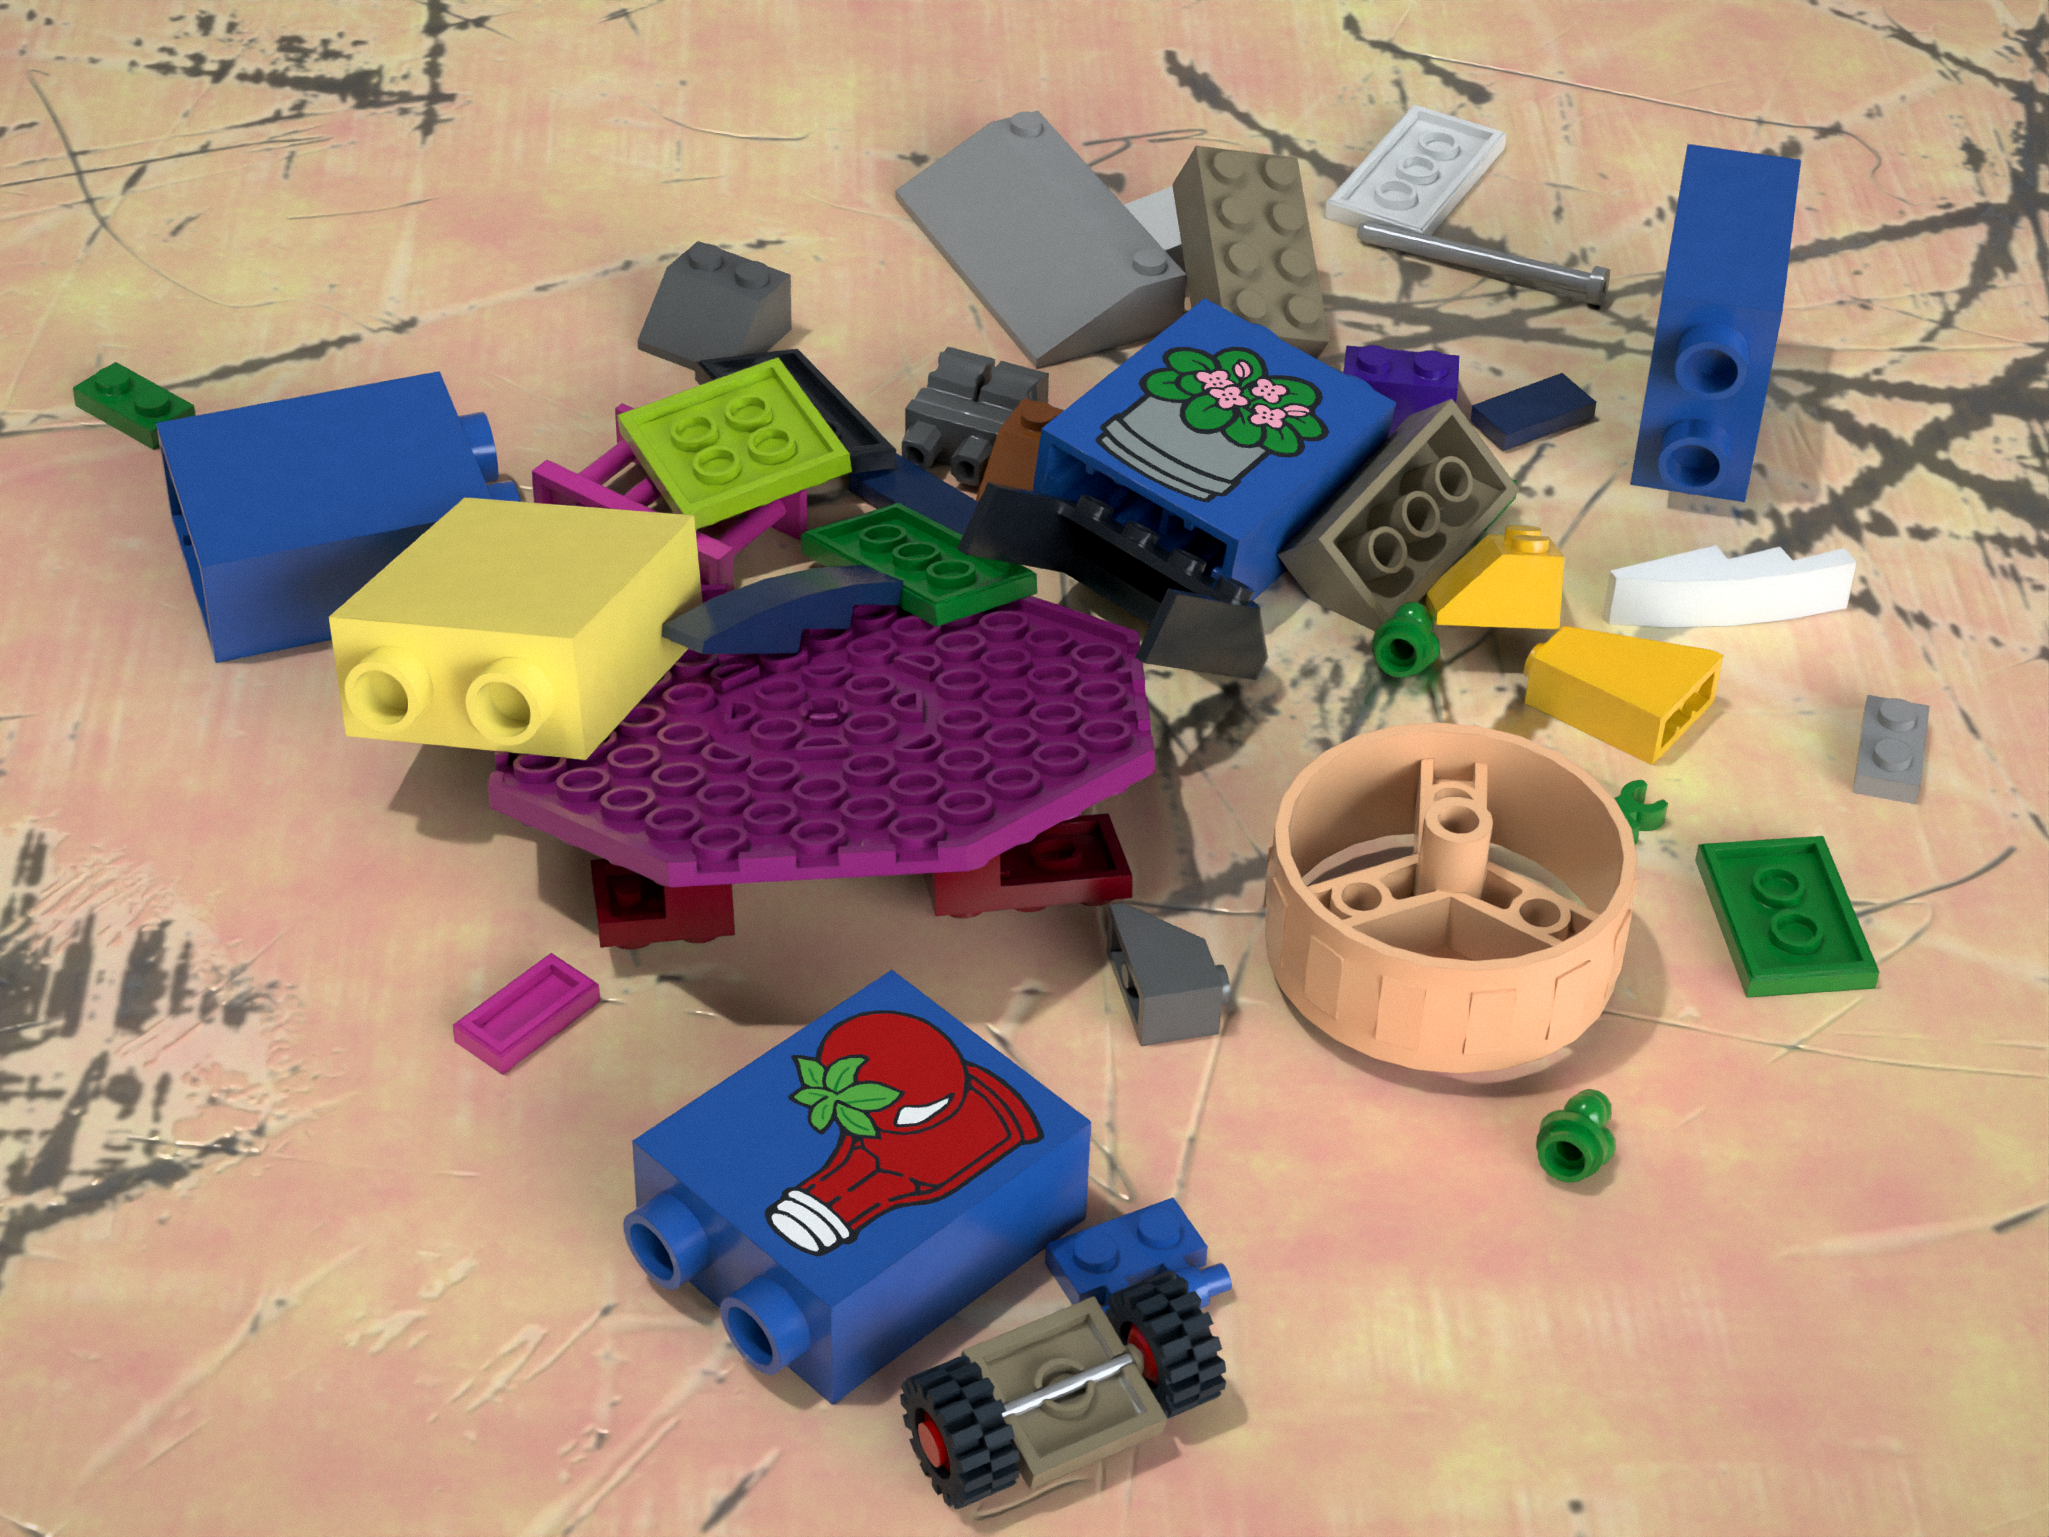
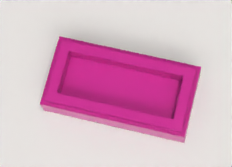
(526, 1013)

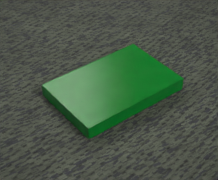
(1786, 916)

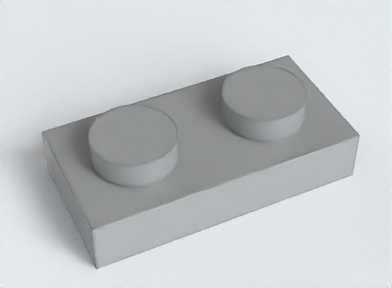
(1891, 749)

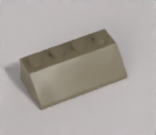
(1400, 518)

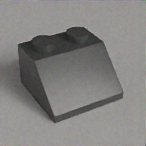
(716, 308)

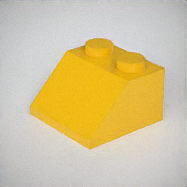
(1502, 583)

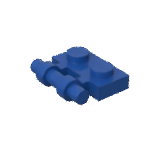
(1133, 1250)

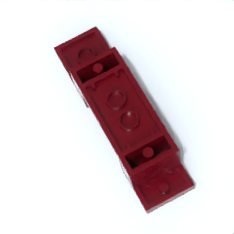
(1062, 865)

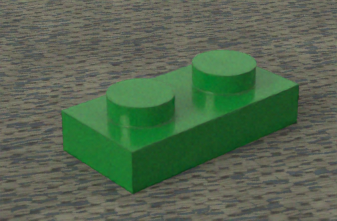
(130, 403)

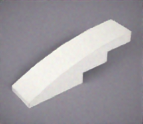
(1712, 591)

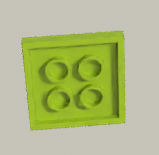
(734, 443)

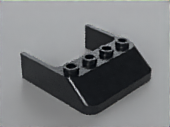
(1191, 615)

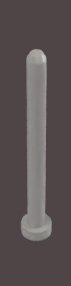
(1592, 284)

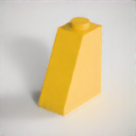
(1622, 687)

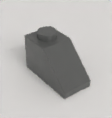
(1165, 977)

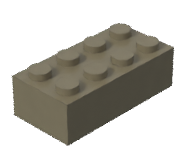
(1251, 242)

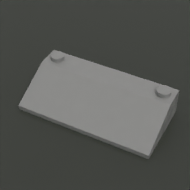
(1044, 242)

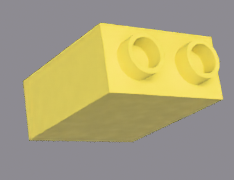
(516, 627)

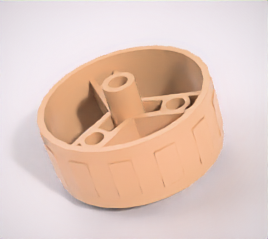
(1392, 946)

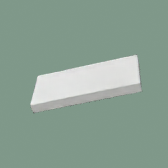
(1417, 172)

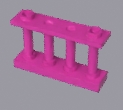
(716, 557)

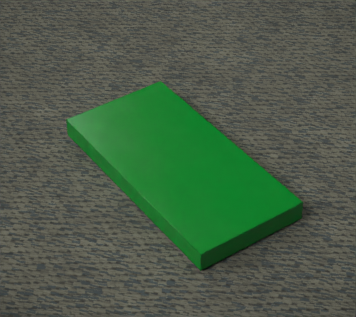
(936, 577)

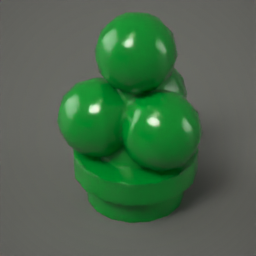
(1406, 641)
(1576, 1139)

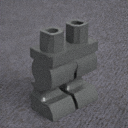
(963, 410)

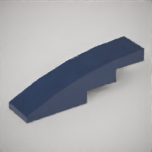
(775, 610)

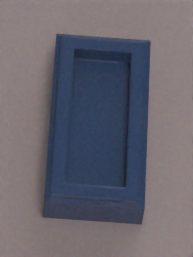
(1533, 411)

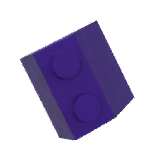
(1405, 377)

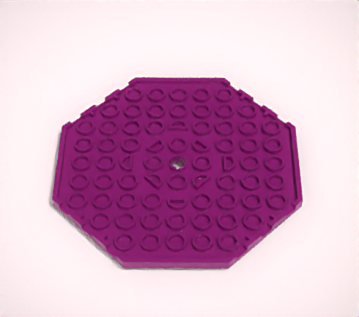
(856, 752)

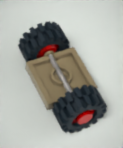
(1063, 1390)

